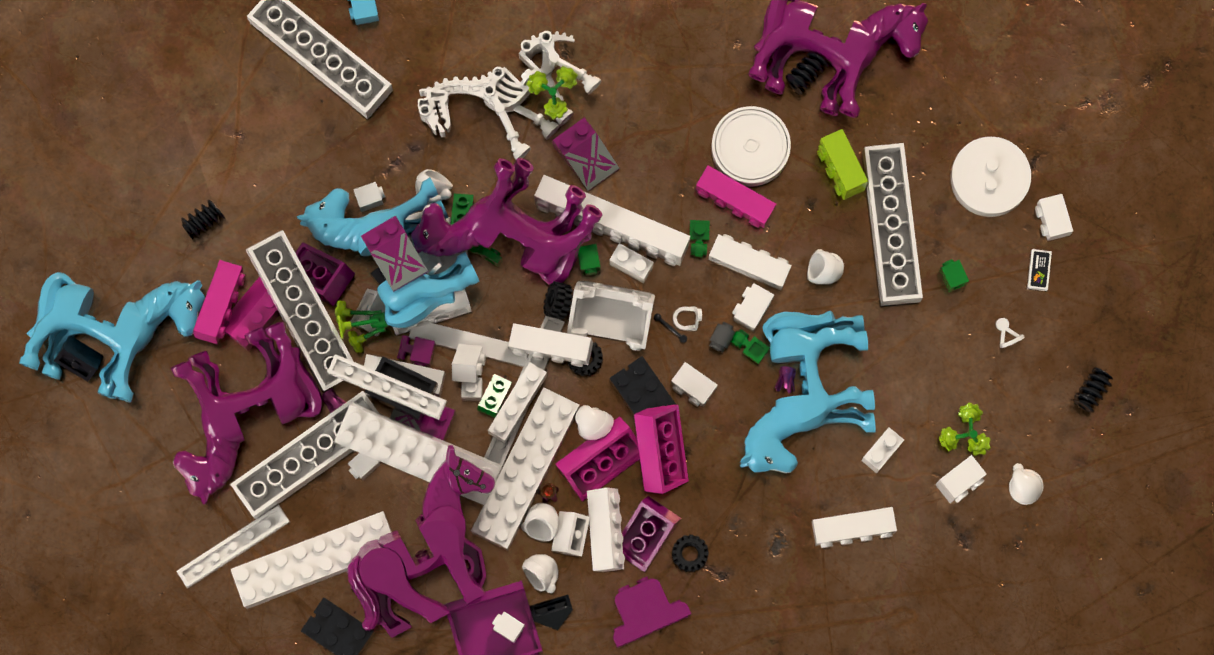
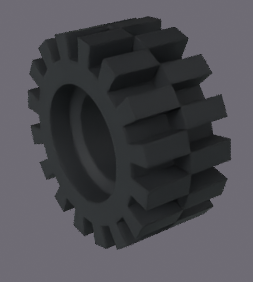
(558, 300)
(593, 366)
(701, 547)

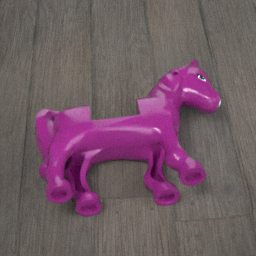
(789, 32)
(546, 248)
(285, 384)

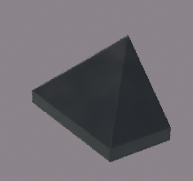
(552, 612)

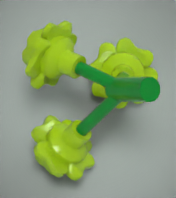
(565, 77)
(978, 443)

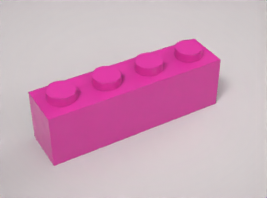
(735, 196)
(218, 302)

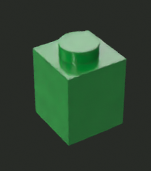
(589, 259)
(953, 275)

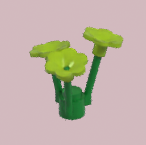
(376, 321)

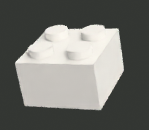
(960, 479)

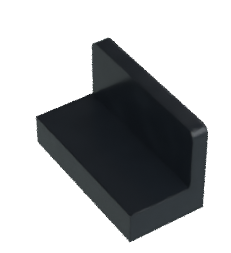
(79, 358)

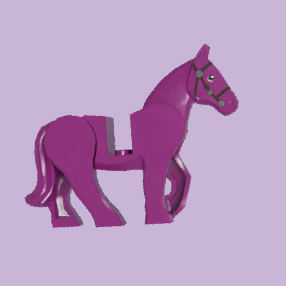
(385, 564)

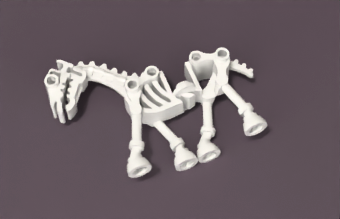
(504, 94)

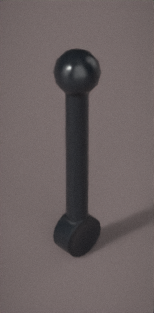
(682, 338)

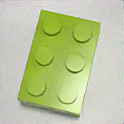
(842, 164)

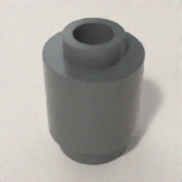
(722, 337)

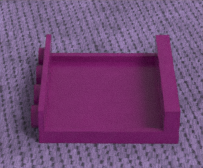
(474, 628)

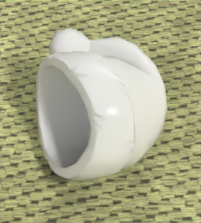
(440, 182)
(825, 267)
(593, 422)
(1025, 485)
(541, 522)
(541, 572)

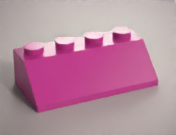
(250, 313)
(661, 448)
(600, 460)

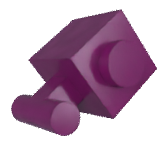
(421, 351)

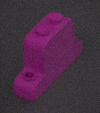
(645, 611)

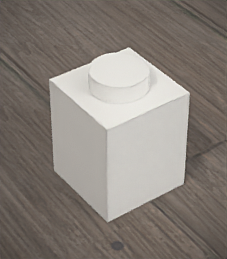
(369, 196)
(472, 391)
(362, 466)
(508, 626)

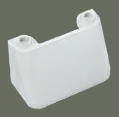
(611, 313)

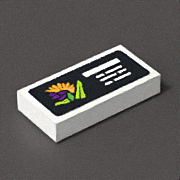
(1039, 270)

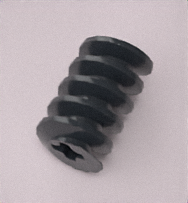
(804, 71)
(202, 219)
(1092, 389)

